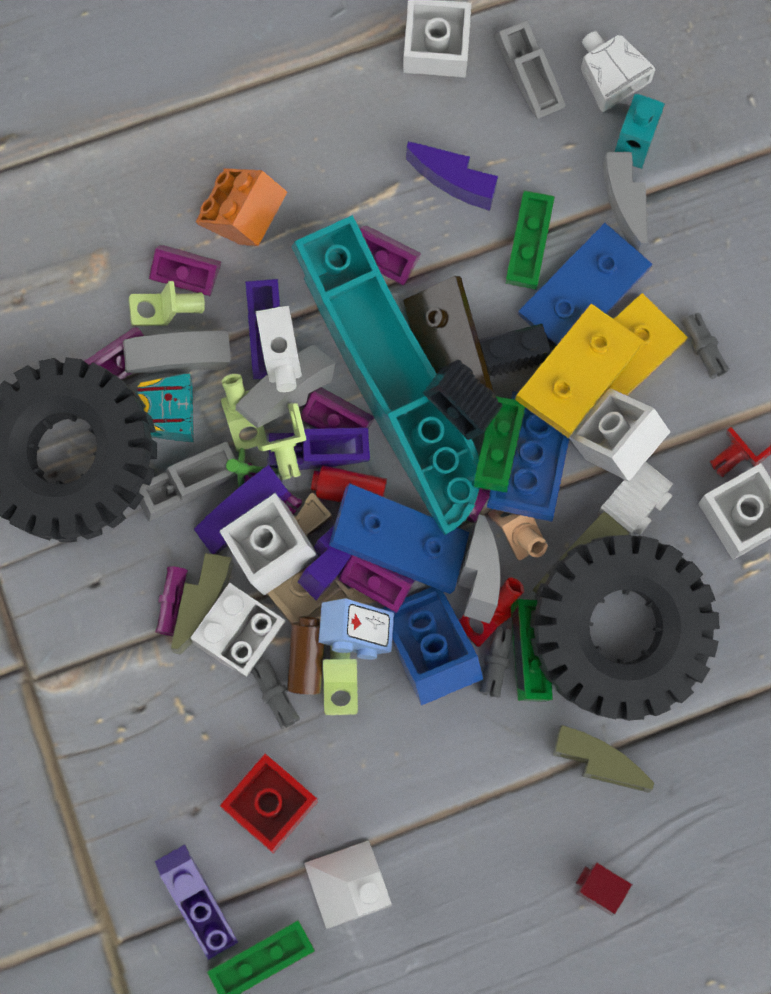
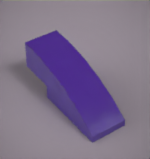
(452, 174)
(260, 296)
(326, 447)
(241, 501)
(325, 569)

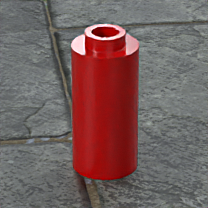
(331, 483)

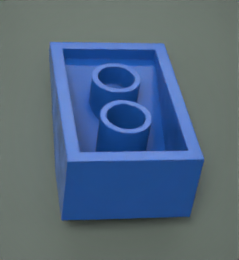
(433, 646)

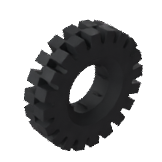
(120, 463)
(681, 636)

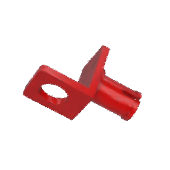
(735, 454)
(508, 594)

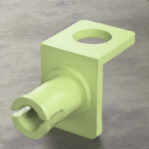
(165, 305)
(234, 393)
(284, 447)
(338, 675)

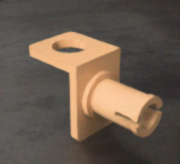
(521, 534)

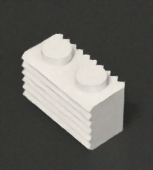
(637, 498)

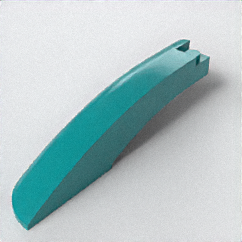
(389, 368)

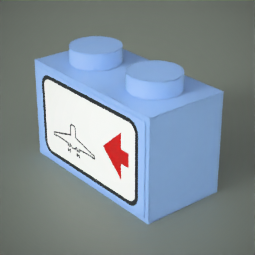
(356, 628)

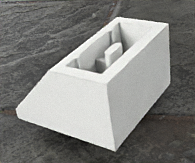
(237, 630)

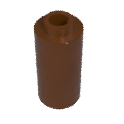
(305, 657)

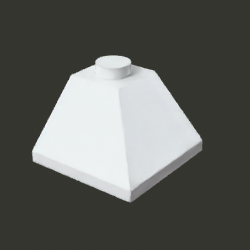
(347, 884)

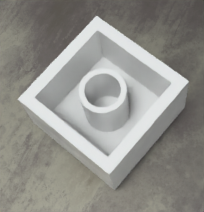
(437, 37)
(619, 434)
(741, 511)
(269, 544)

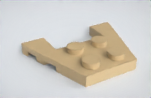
(290, 595)

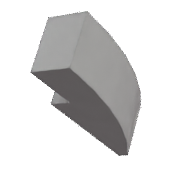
(530, 69)
(626, 198)
(177, 352)
(266, 403)
(186, 481)
(481, 572)

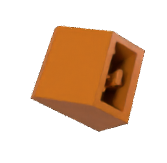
(241, 205)

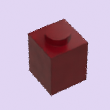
(602, 888)

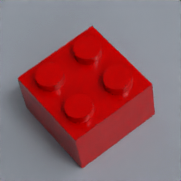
(269, 803)

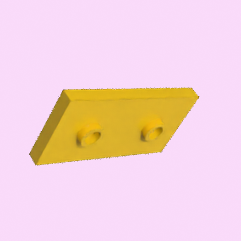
(660, 342)
(579, 370)

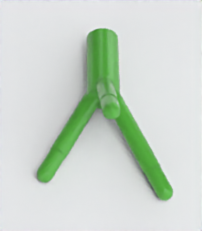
(242, 468)

